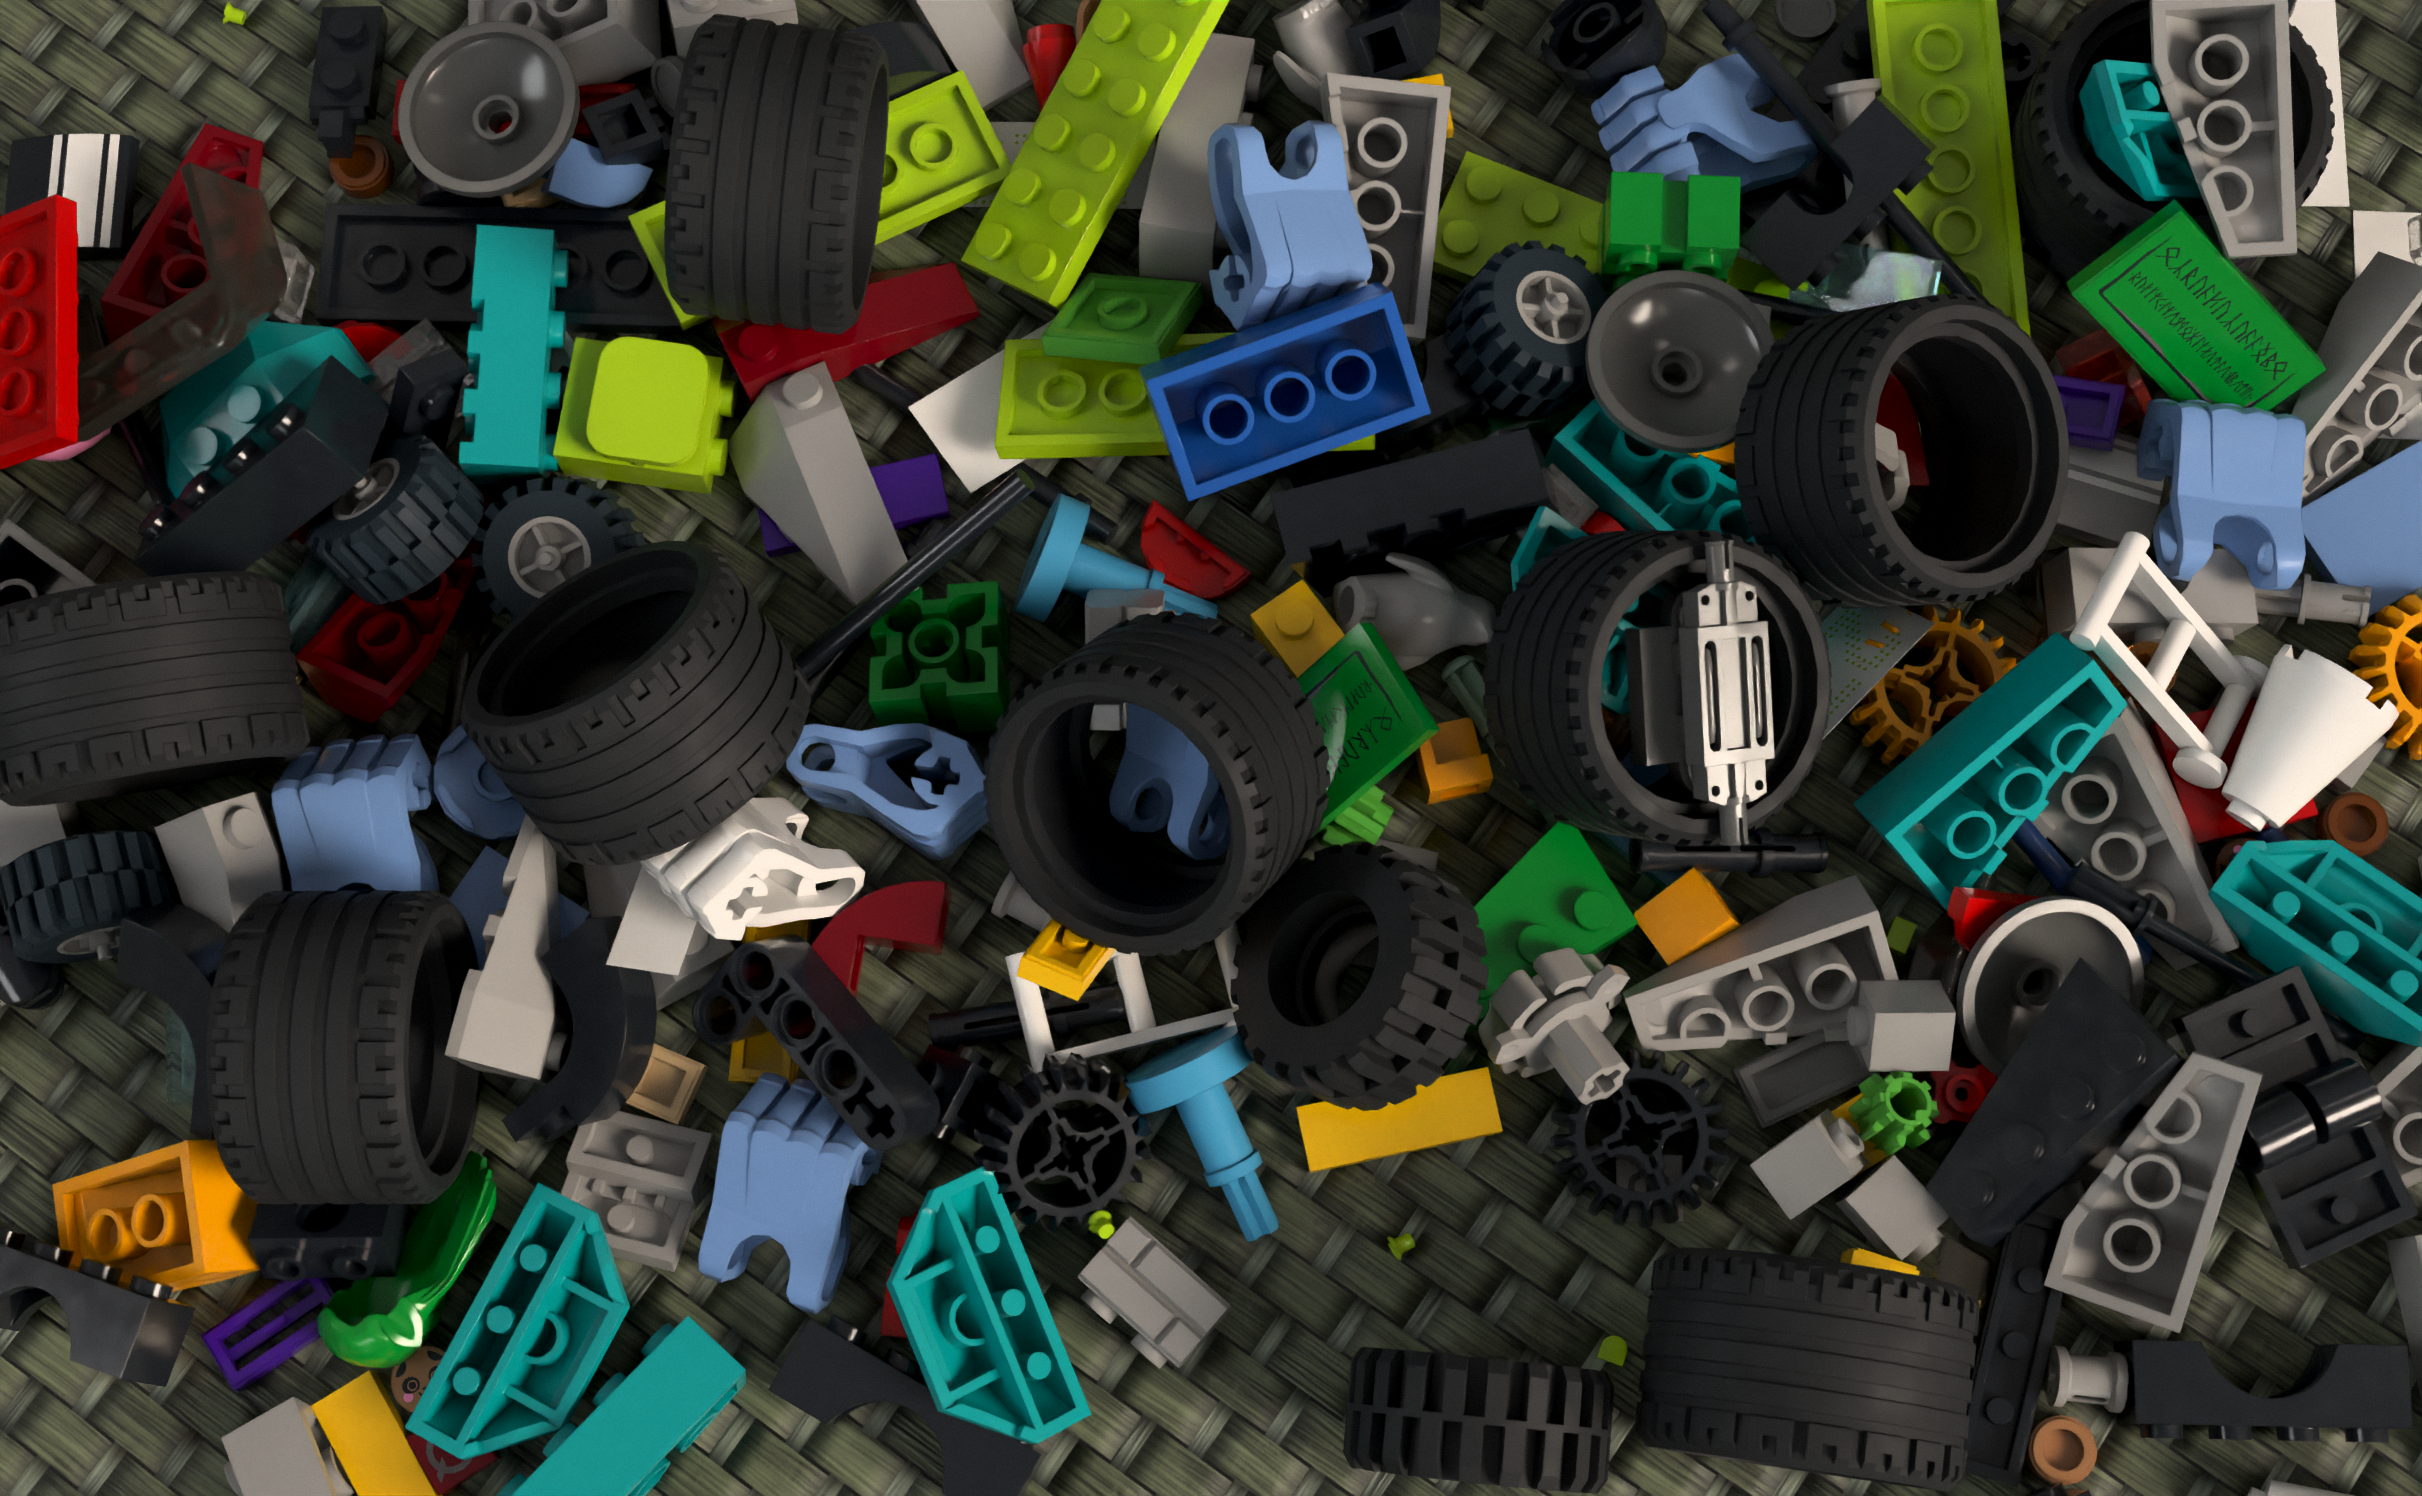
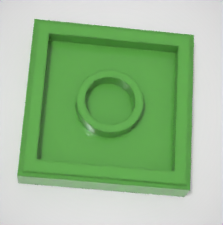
(1123, 319)

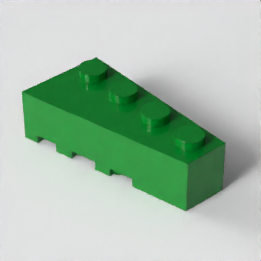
(1546, 904)

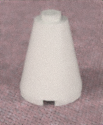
(2300, 737)

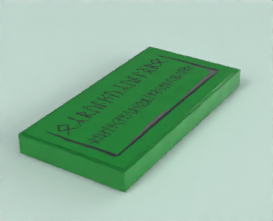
(2194, 317)
(1366, 715)

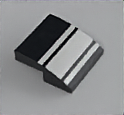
(85, 168)

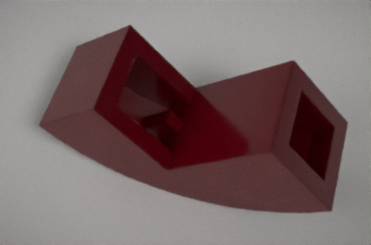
(894, 917)

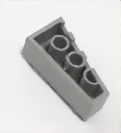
(1178, 217)

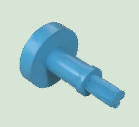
(1066, 564)
(1193, 1081)

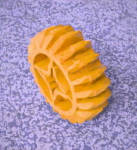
(2390, 656)
(1907, 684)

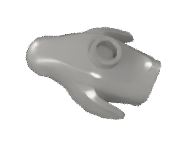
(1314, 44)
(1414, 610)

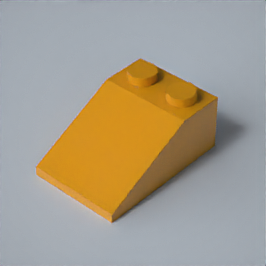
(160, 1217)

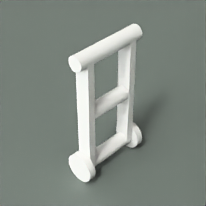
(2242, 676)
(1136, 1004)

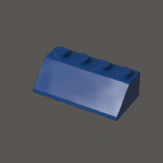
(1285, 390)

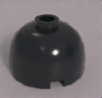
(1604, 41)

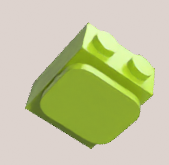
(645, 414)

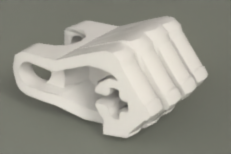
(756, 872)

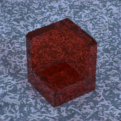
(2105, 360)

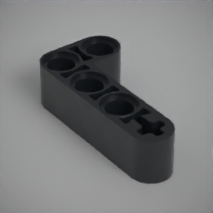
(883, 1101)

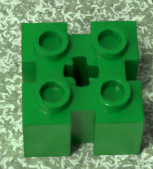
(1667, 226)
(943, 659)

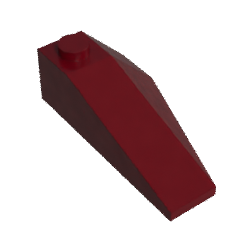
(168, 252)
(897, 314)
(377, 651)

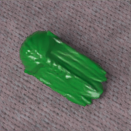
(391, 1317)

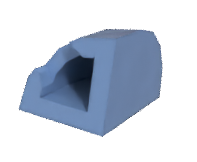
(587, 181)

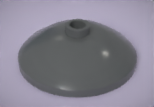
(471, 88)
(1683, 328)
(2043, 939)

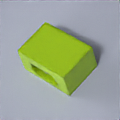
(1900, 935)

